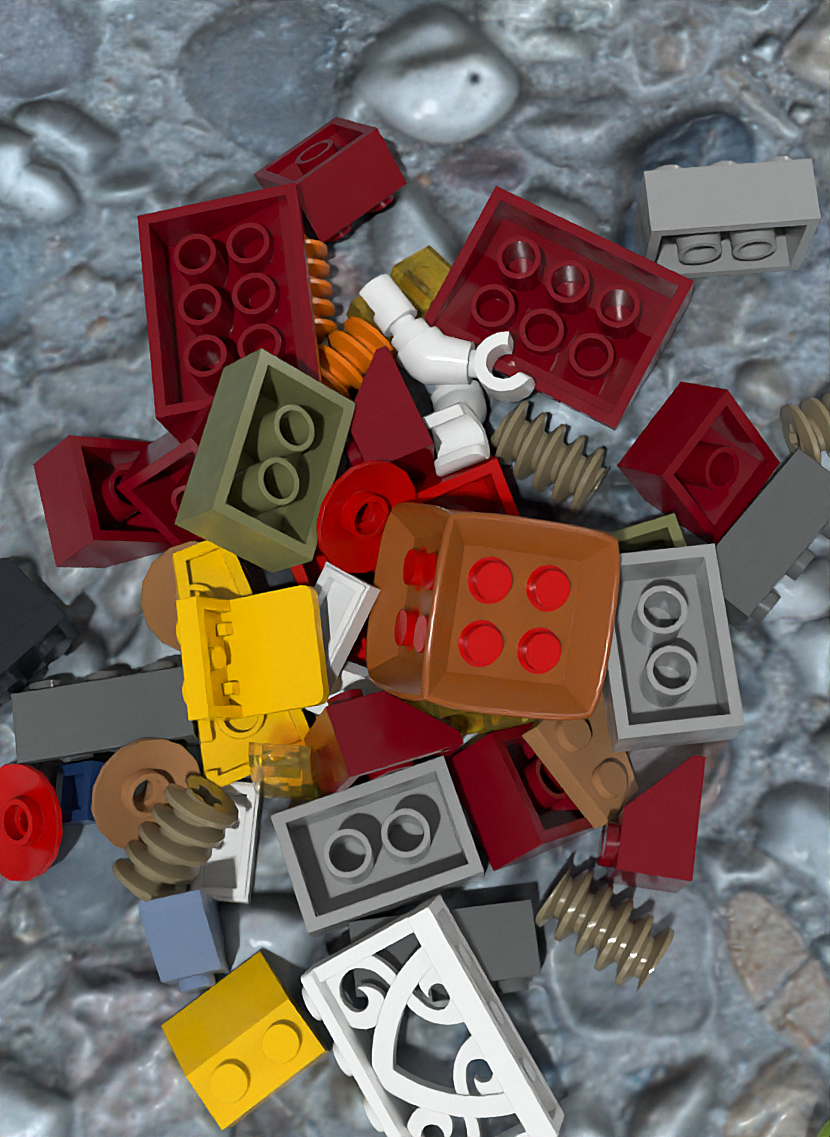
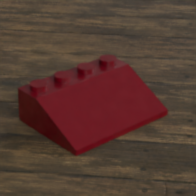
(220, 287)
(576, 305)

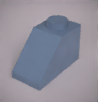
(185, 939)

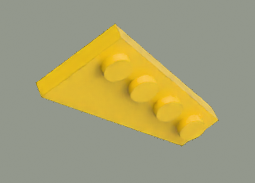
(224, 745)

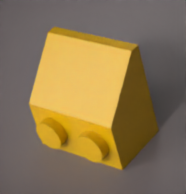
(243, 1041)

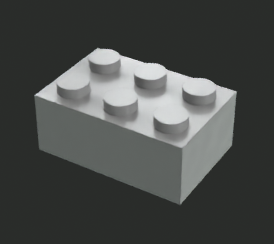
(727, 217)
(671, 653)
(377, 847)

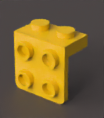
(252, 654)

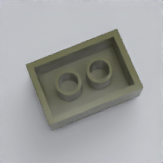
(266, 462)

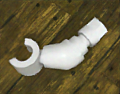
(436, 357)
(458, 426)

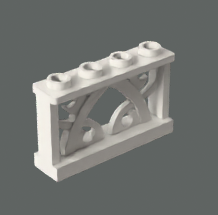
(445, 960)

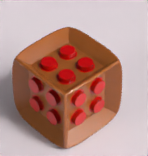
(493, 612)

